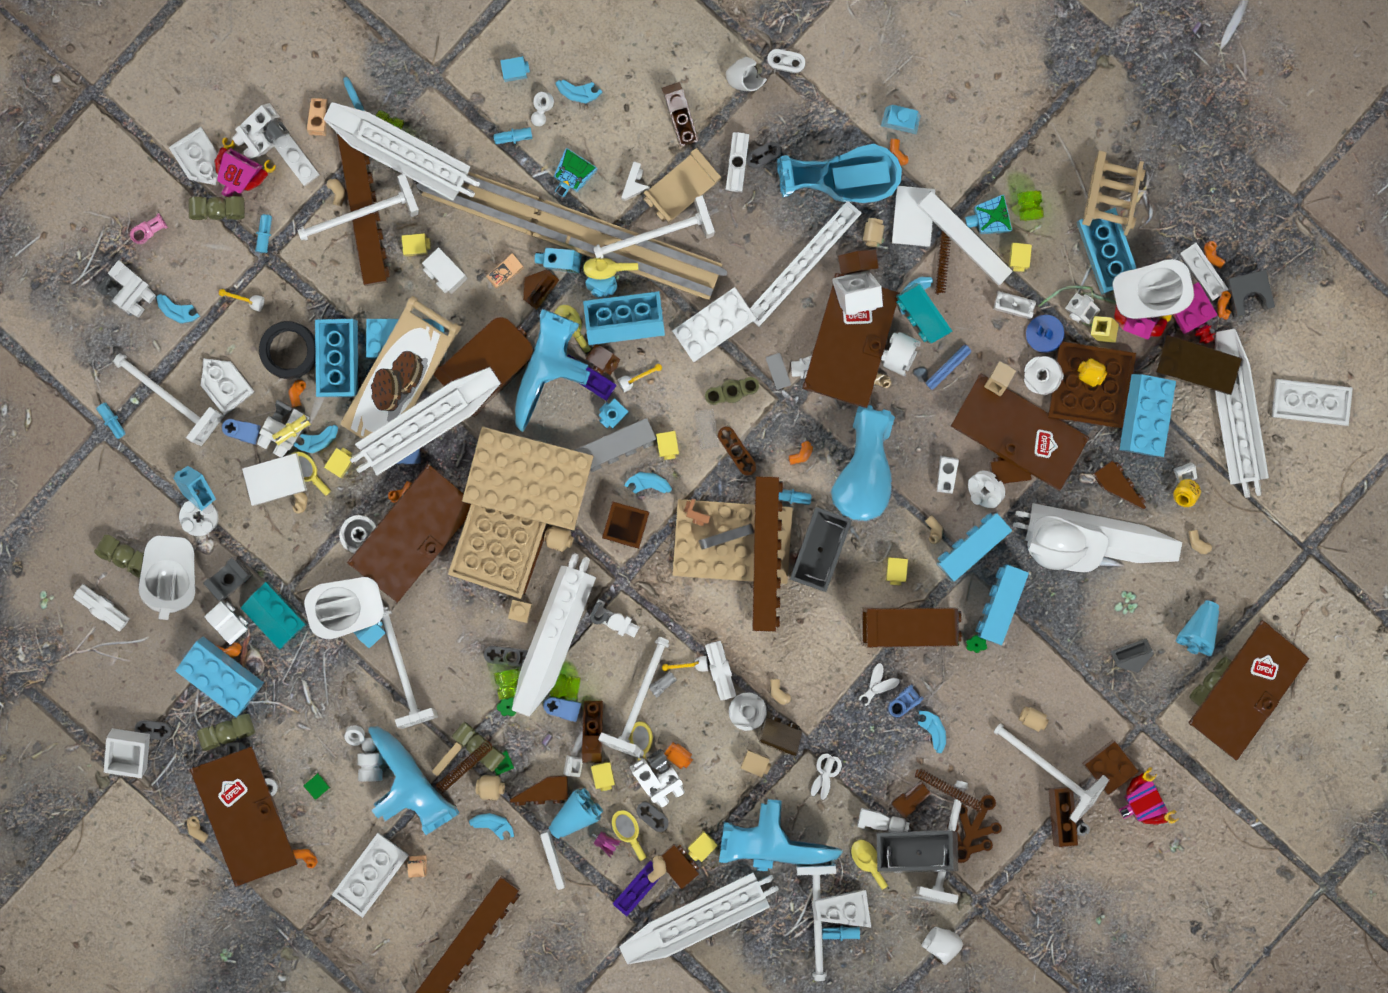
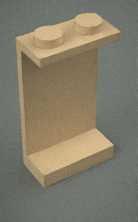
(682, 186)

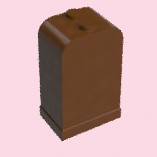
(495, 346)
(911, 627)

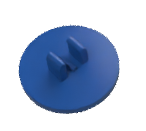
(1045, 333)

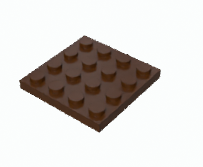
(1087, 404)

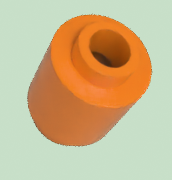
(678, 755)

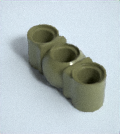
(216, 208)
(724, 397)
(121, 555)
(1201, 691)
(225, 732)
(471, 740)

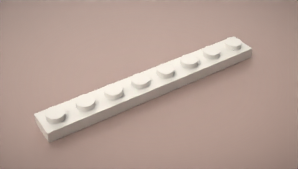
(804, 262)

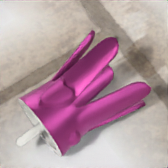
(605, 843)

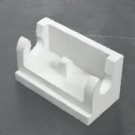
(1014, 305)

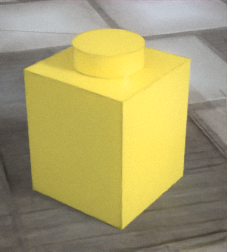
(415, 245)
(1020, 256)
(1104, 329)
(667, 445)
(339, 462)
(896, 570)
(603, 776)
(702, 847)

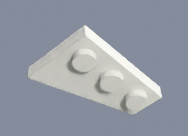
(845, 908)

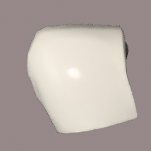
(744, 75)
(942, 944)

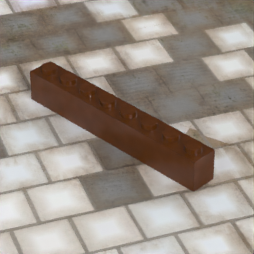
(366, 228)
(765, 554)
(471, 937)

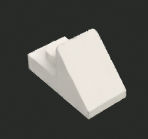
(632, 188)

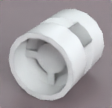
(370, 767)

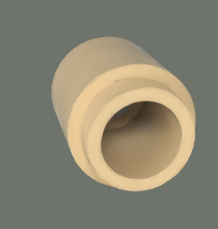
(873, 232)
(1033, 718)

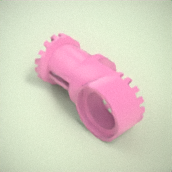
(148, 228)

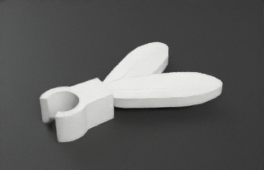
(877, 686)

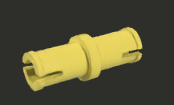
(291, 429)

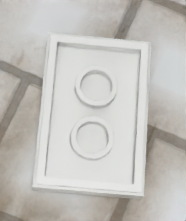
(910, 223)
(274, 479)
(553, 859)

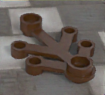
(973, 831)

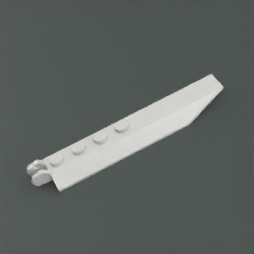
(400, 150)
(1241, 420)
(425, 421)
(1126, 539)
(553, 635)
(698, 920)

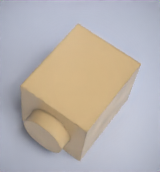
(1000, 378)
(520, 611)
(756, 763)

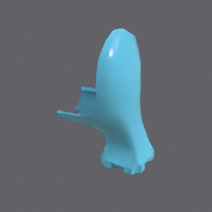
(857, 176)
(548, 363)
(865, 483)
(410, 786)
(770, 842)

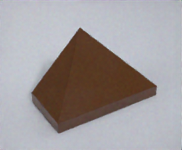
(538, 287)

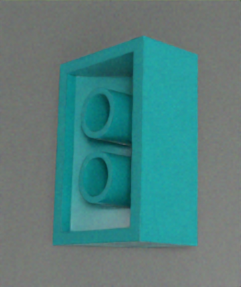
(923, 313)
(273, 615)

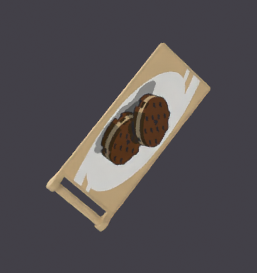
(400, 370)

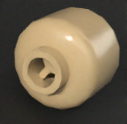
(558, 538)
(489, 787)

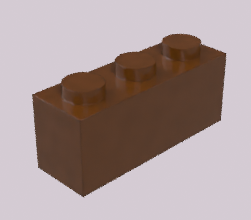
(1061, 808)

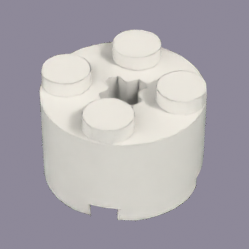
(900, 353)
(350, 529)

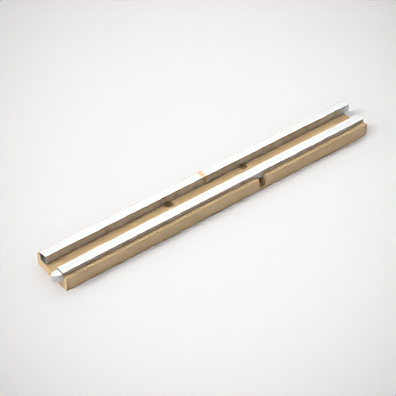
(582, 233)

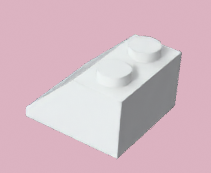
(858, 292)

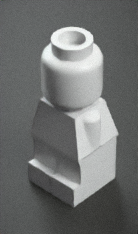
(881, 822)

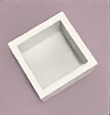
(444, 270)
(126, 753)

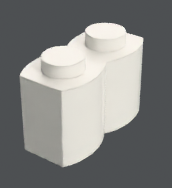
(227, 622)

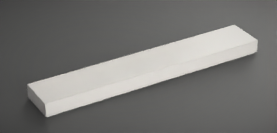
(964, 238)

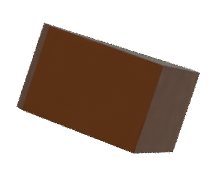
(858, 261)

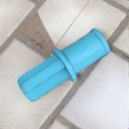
(513, 136)
(263, 233)
(111, 420)
(796, 497)
(841, 933)

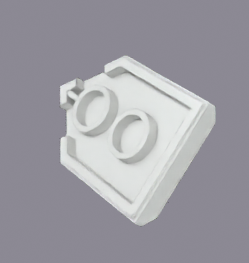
(196, 157)
(224, 384)

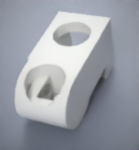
(947, 474)

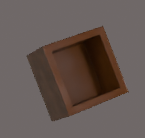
(625, 525)
(1112, 764)

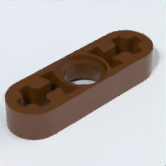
(739, 443)

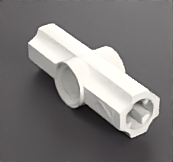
(738, 150)
(101, 607)
(720, 670)

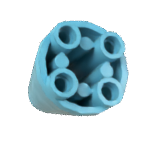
(1201, 630)
(575, 814)

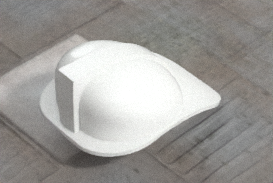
(1154, 290)
(1066, 545)
(167, 575)
(343, 607)

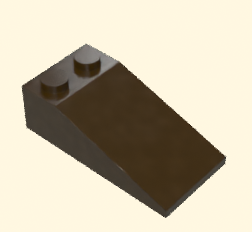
(1198, 365)
(780, 736)

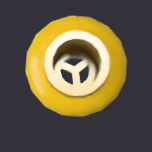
(1092, 372)
(1187, 493)

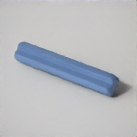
(948, 367)

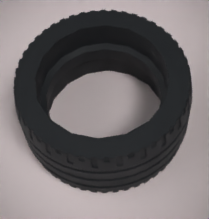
(265, 343)

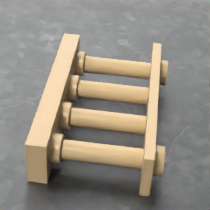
(1095, 196)

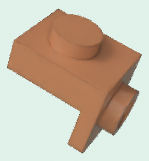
(698, 518)

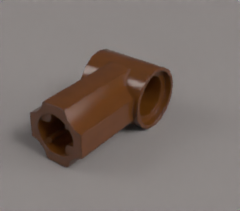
(907, 802)

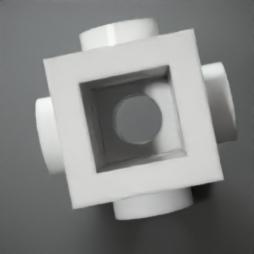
(1079, 306)

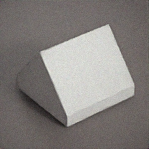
(1186, 471)
(573, 766)

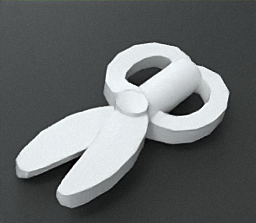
(823, 779)

